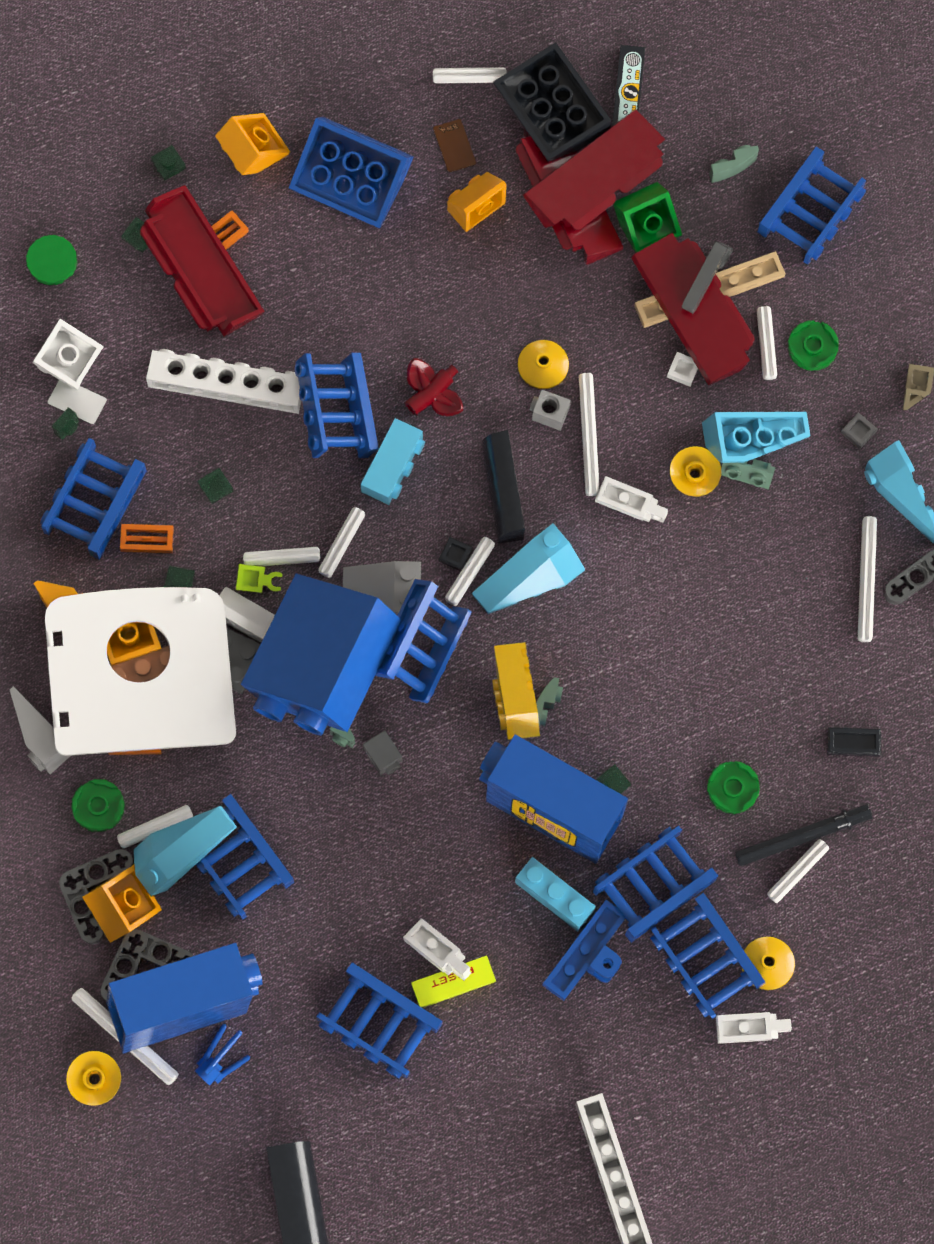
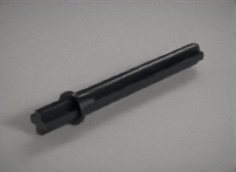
(803, 835)

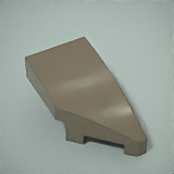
(917, 385)

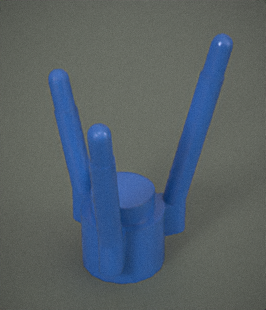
(209, 1067)

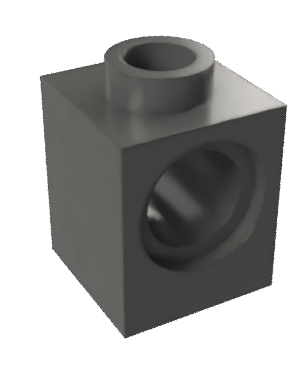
(383, 753)

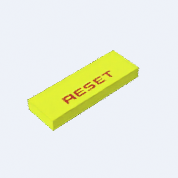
(443, 986)

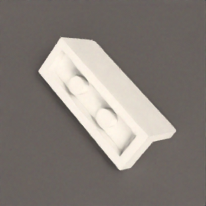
(245, 615)

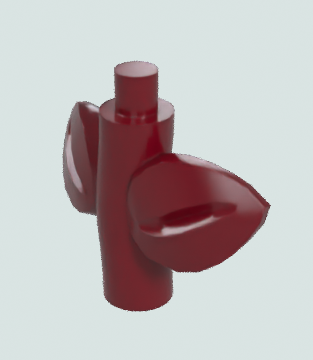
(432, 389)

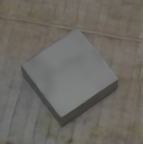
(859, 430)

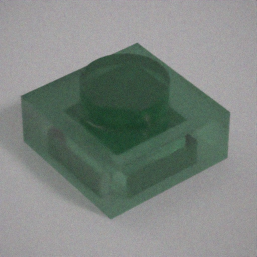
(168, 162)
(133, 237)
(66, 424)
(215, 486)
(179, 577)
(615, 780)

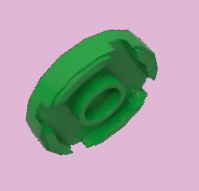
(51, 260)
(813, 345)
(733, 787)
(98, 805)

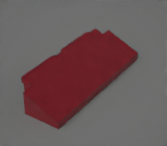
(588, 180)
(598, 236)
(198, 262)
(715, 331)

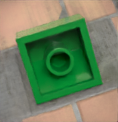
(647, 216)

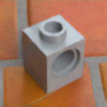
(553, 419)

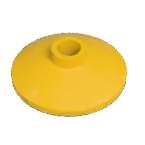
(541, 375)
(698, 460)
(783, 958)
(91, 1064)

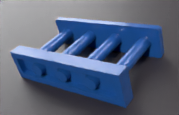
(801, 184)
(355, 393)
(108, 518)
(412, 613)
(262, 854)
(658, 909)
(718, 932)
(380, 994)

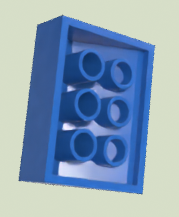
(350, 171)

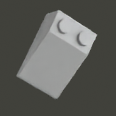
(383, 580)
(37, 735)

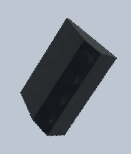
(553, 103)

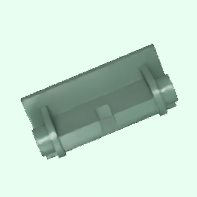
(757, 474)

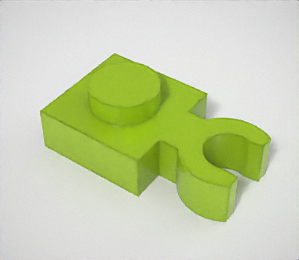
(252, 578)

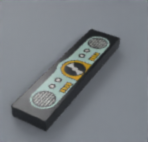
(628, 81)

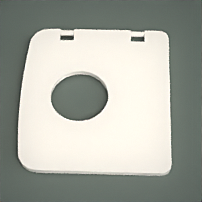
(178, 709)

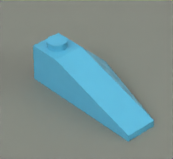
(748, 435)
(893, 479)
(537, 568)
(176, 849)

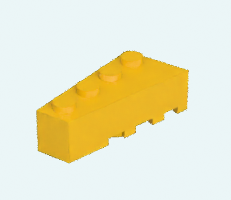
(515, 692)

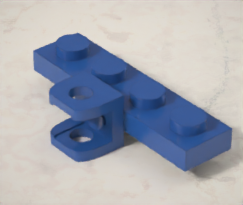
(588, 953)

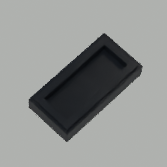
(853, 741)

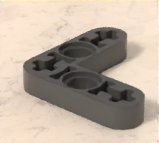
(716, 259)
(922, 565)
(74, 896)
(144, 952)

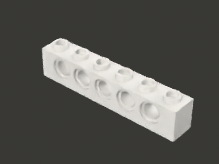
(211, 387)
(612, 1171)

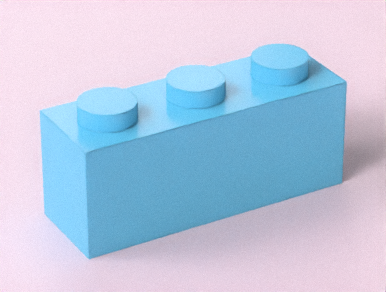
(393, 462)
(555, 894)

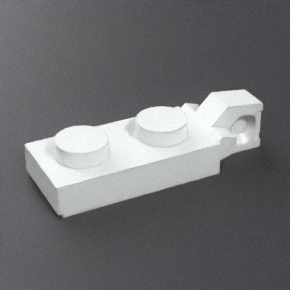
(630, 501)
(437, 949)
(750, 1027)

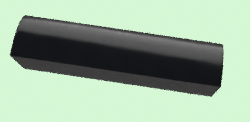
(503, 487)
(297, 1193)

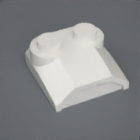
(67, 354)

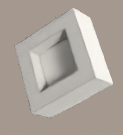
(682, 369)

